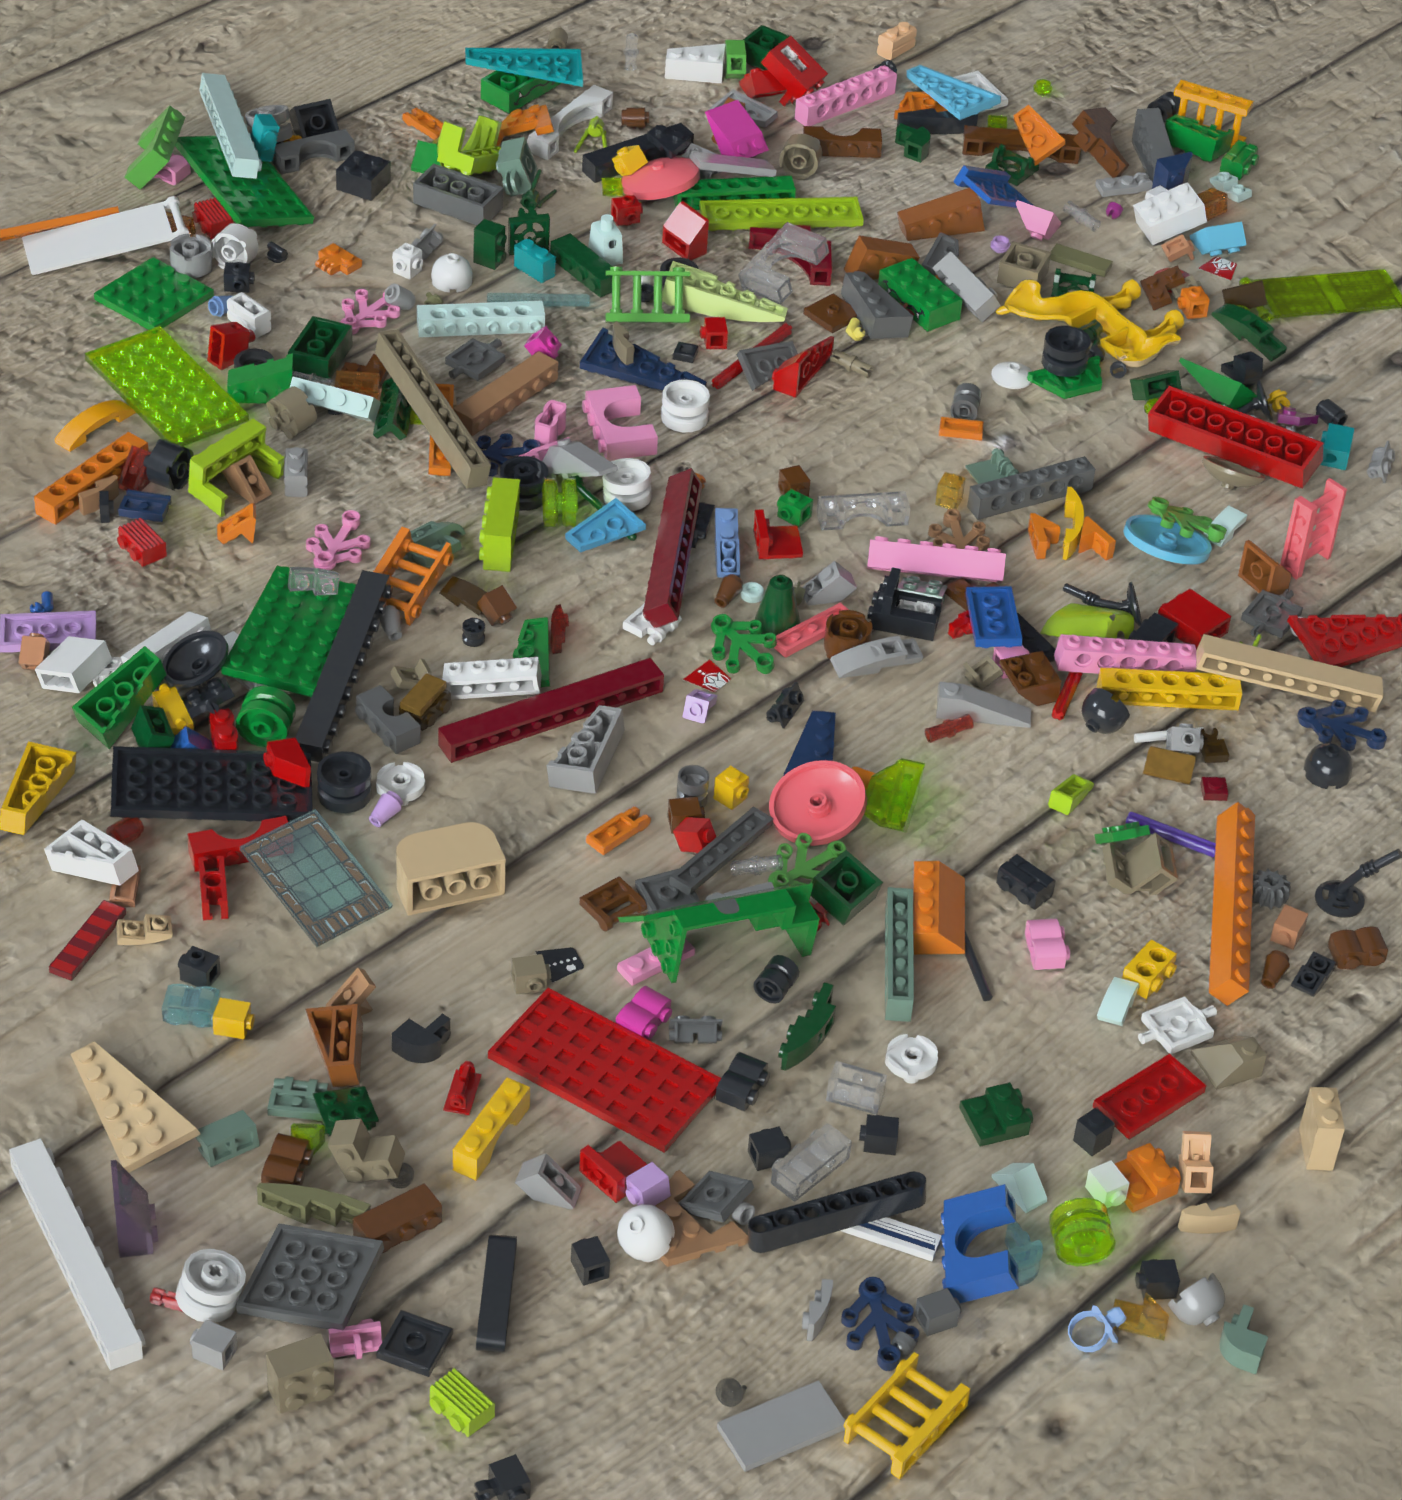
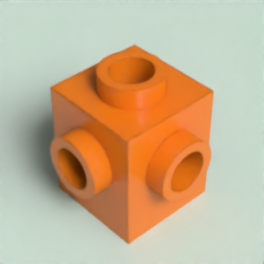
(1193, 302)

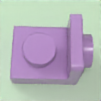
(698, 704)

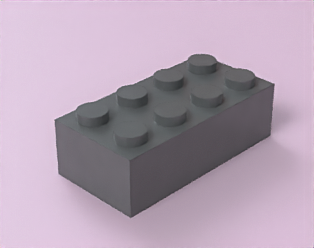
(457, 194)

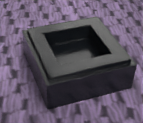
(685, 352)

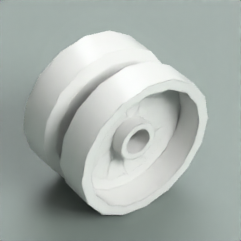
(685, 406)
(628, 484)
(210, 1285)

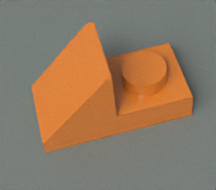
(239, 523)
(1042, 534)
(1097, 539)

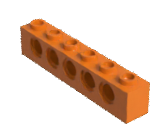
(62, 497)

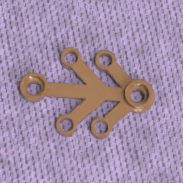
(952, 520)

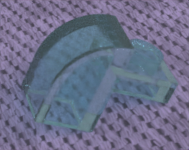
(1024, 1252)

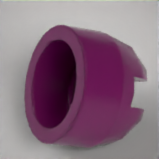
(1114, 210)

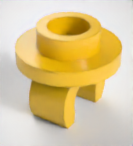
(1278, 397)

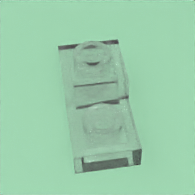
(319, 580)

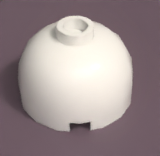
(451, 273)
(645, 1232)

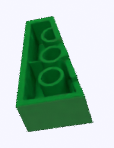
(117, 698)

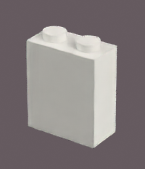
(73, 664)

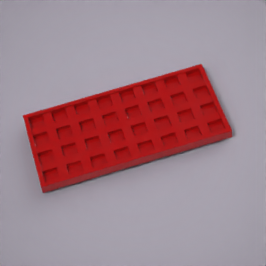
(605, 1069)

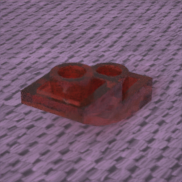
(559, 622)

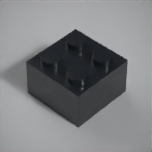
(363, 175)

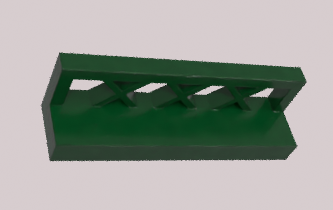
(393, 410)

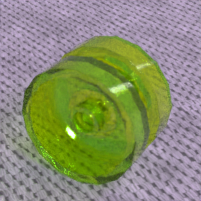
(559, 502)
(1082, 1231)

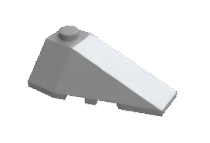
(575, 459)

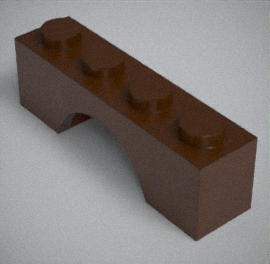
(864, 144)

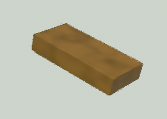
(423, 694)

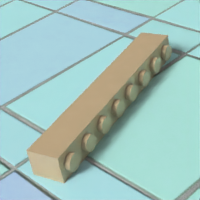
(1288, 673)

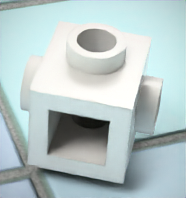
(407, 261)

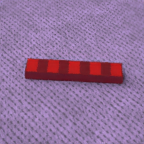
(87, 940)

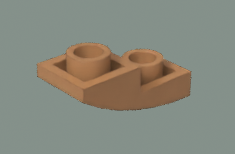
(90, 499)

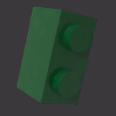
(489, 244)
(1154, 384)
(152, 728)

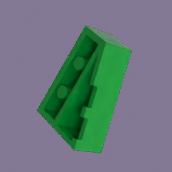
(1199, 139)

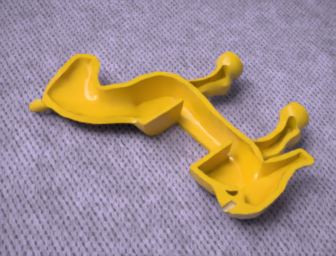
(1124, 340)

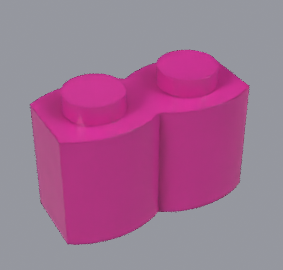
(645, 1012)

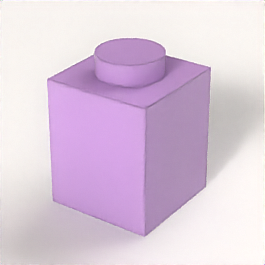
(647, 1186)

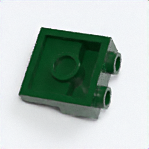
(997, 1115)

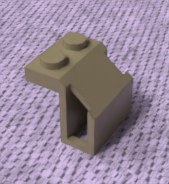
(1142, 868)

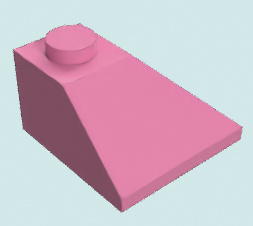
(1038, 221)

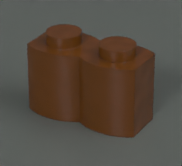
(1358, 947)
(287, 1160)

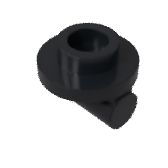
(276, 253)

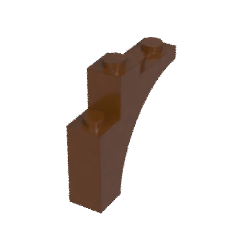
(1096, 138)

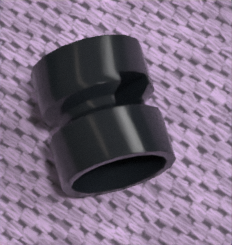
(1168, 105)
(776, 979)

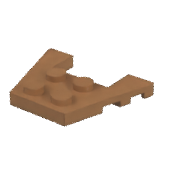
(690, 1237)

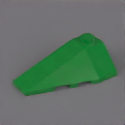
(1220, 388)

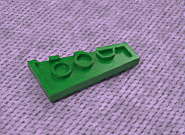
(535, 643)

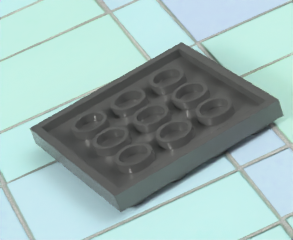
(310, 1277)

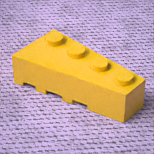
(35, 784)

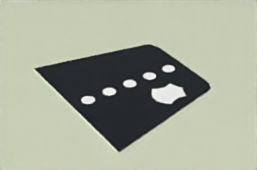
(561, 962)

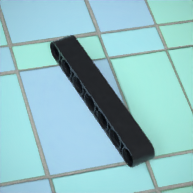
(836, 1212)

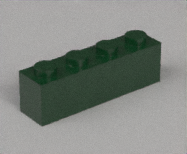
(582, 264)

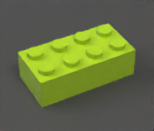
(500, 524)

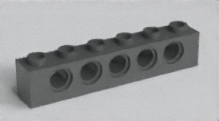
(1030, 487)

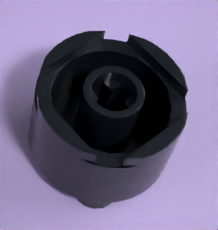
(168, 465)

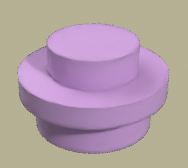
(1000, 244)

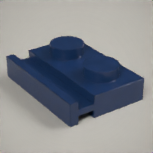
(145, 505)

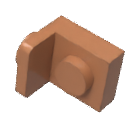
(1177, 248)

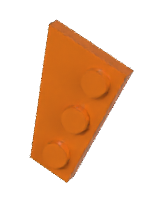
(1037, 134)

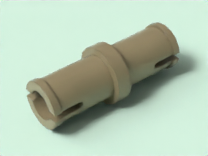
(851, 363)

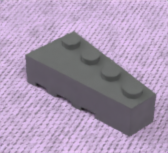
(1150, 139)
(875, 308)

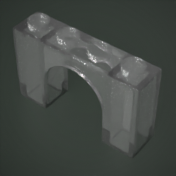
(786, 243)

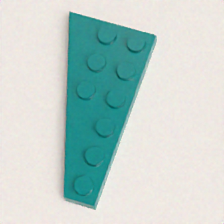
(545, 64)

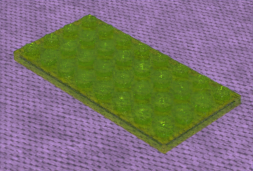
(166, 387)

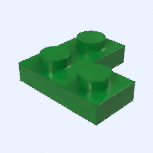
(1121, 832)

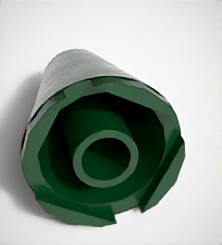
(778, 607)

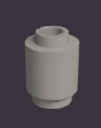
(399, 296)

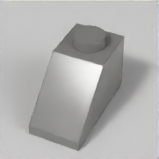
(547, 1182)

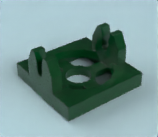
(1017, 177)
(528, 219)
(1075, 280)

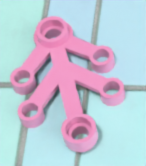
(358, 321)
(328, 559)

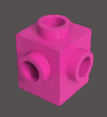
(543, 341)

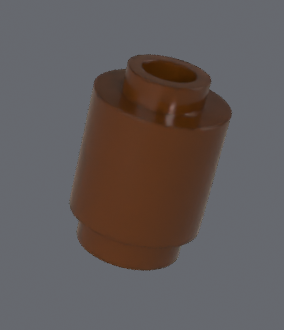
(635, 117)

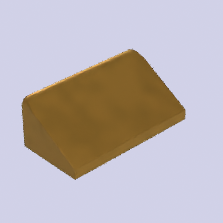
(1169, 765)

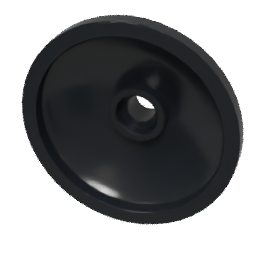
(195, 659)

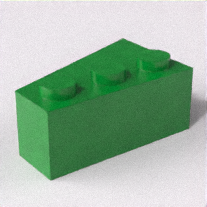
(261, 381)

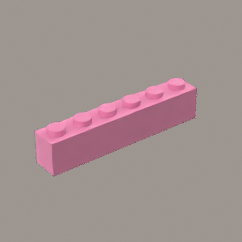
(935, 560)

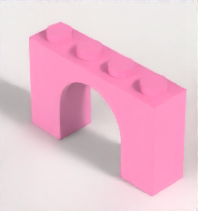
(614, 440)

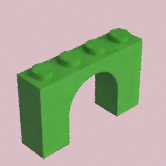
(158, 146)

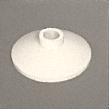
(1011, 375)

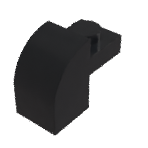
(1244, 368)
(420, 1043)

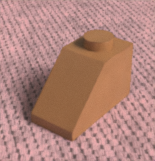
(247, 480)

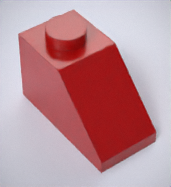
(288, 761)

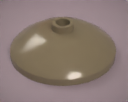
(1231, 473)

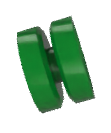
(265, 715)

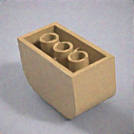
(449, 867)

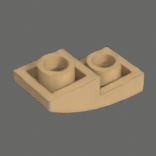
(151, 930)
(1204, 1221)

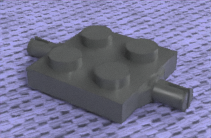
(475, 359)
(1270, 613)

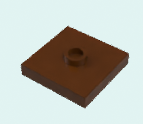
(830, 313)

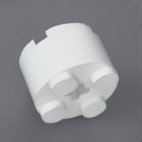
(234, 245)

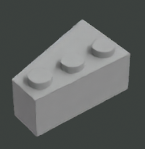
(965, 284)

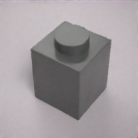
(937, 1312)

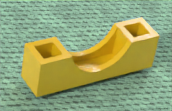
(477, 1144)

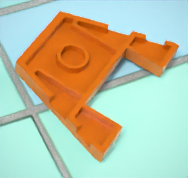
(520, 120)

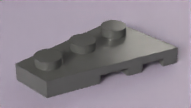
(940, 248)
(761, 361)

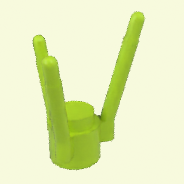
(595, 129)

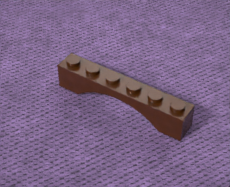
(983, 140)

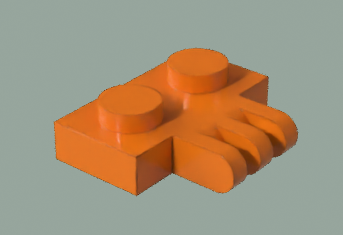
(337, 259)

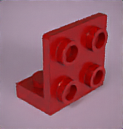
(775, 541)
(610, 1168)

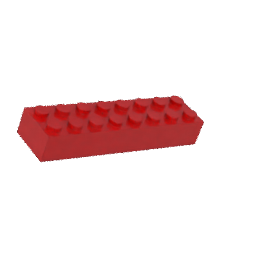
(1235, 436)

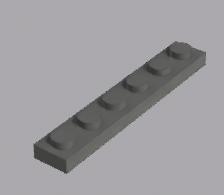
(720, 851)

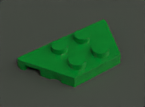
(1073, 386)

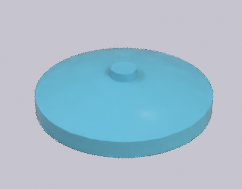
(1165, 543)

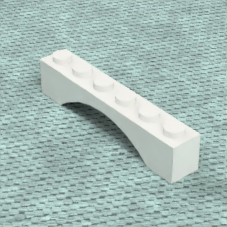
(591, 103)

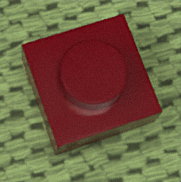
(1214, 788)

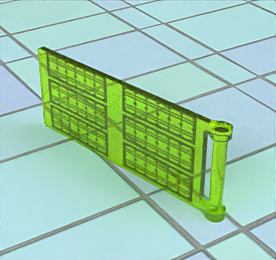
(1328, 294)

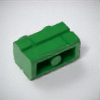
(1240, 159)

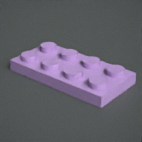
(53, 625)

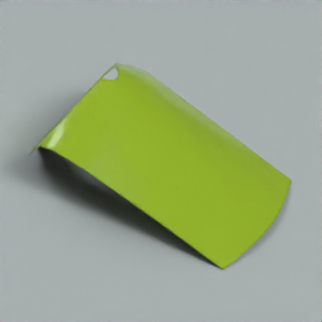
(1088, 621)

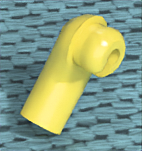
(853, 330)

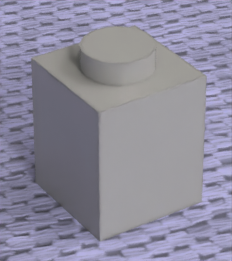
(213, 1344)

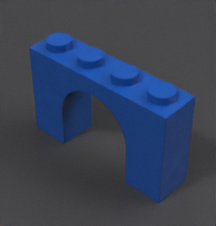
(962, 1221)

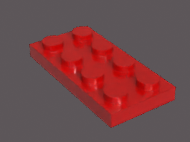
(1150, 1096)

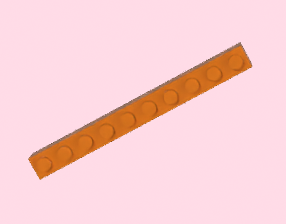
(1232, 904)

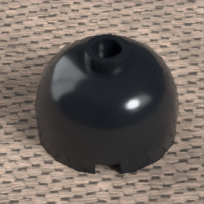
(1103, 713)
(1328, 766)

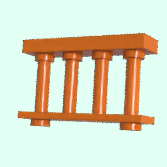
(394, 560)

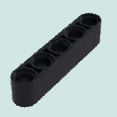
(496, 1293)

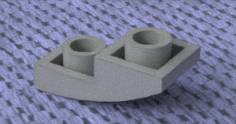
(818, 1310)

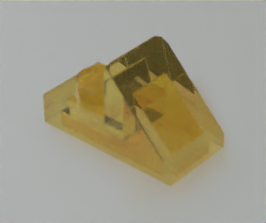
(1144, 1319)

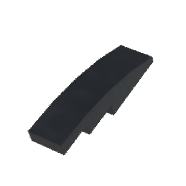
(936, 122)

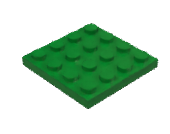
(153, 294)

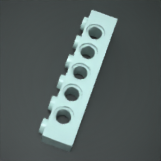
(480, 318)

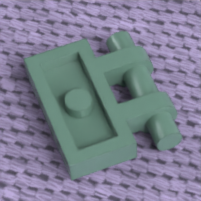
(295, 1098)

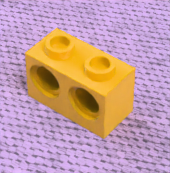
(1150, 968)

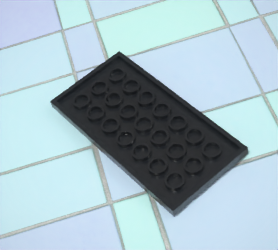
(202, 785)

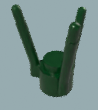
(532, 196)
(1094, 330)

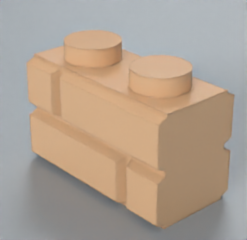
(896, 40)

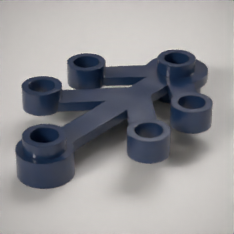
(497, 454)
(1314, 719)
(880, 1320)

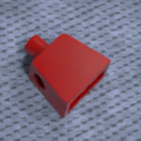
(226, 342)

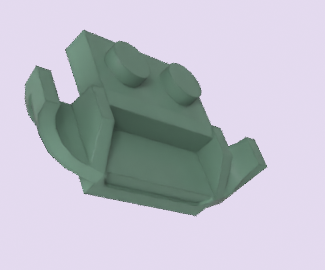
(435, 537)

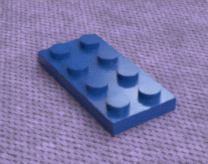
(993, 617)

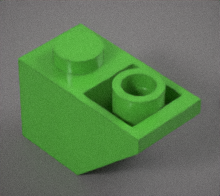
(735, 59)

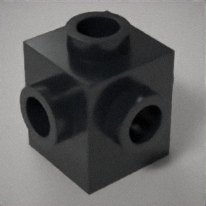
(238, 277)

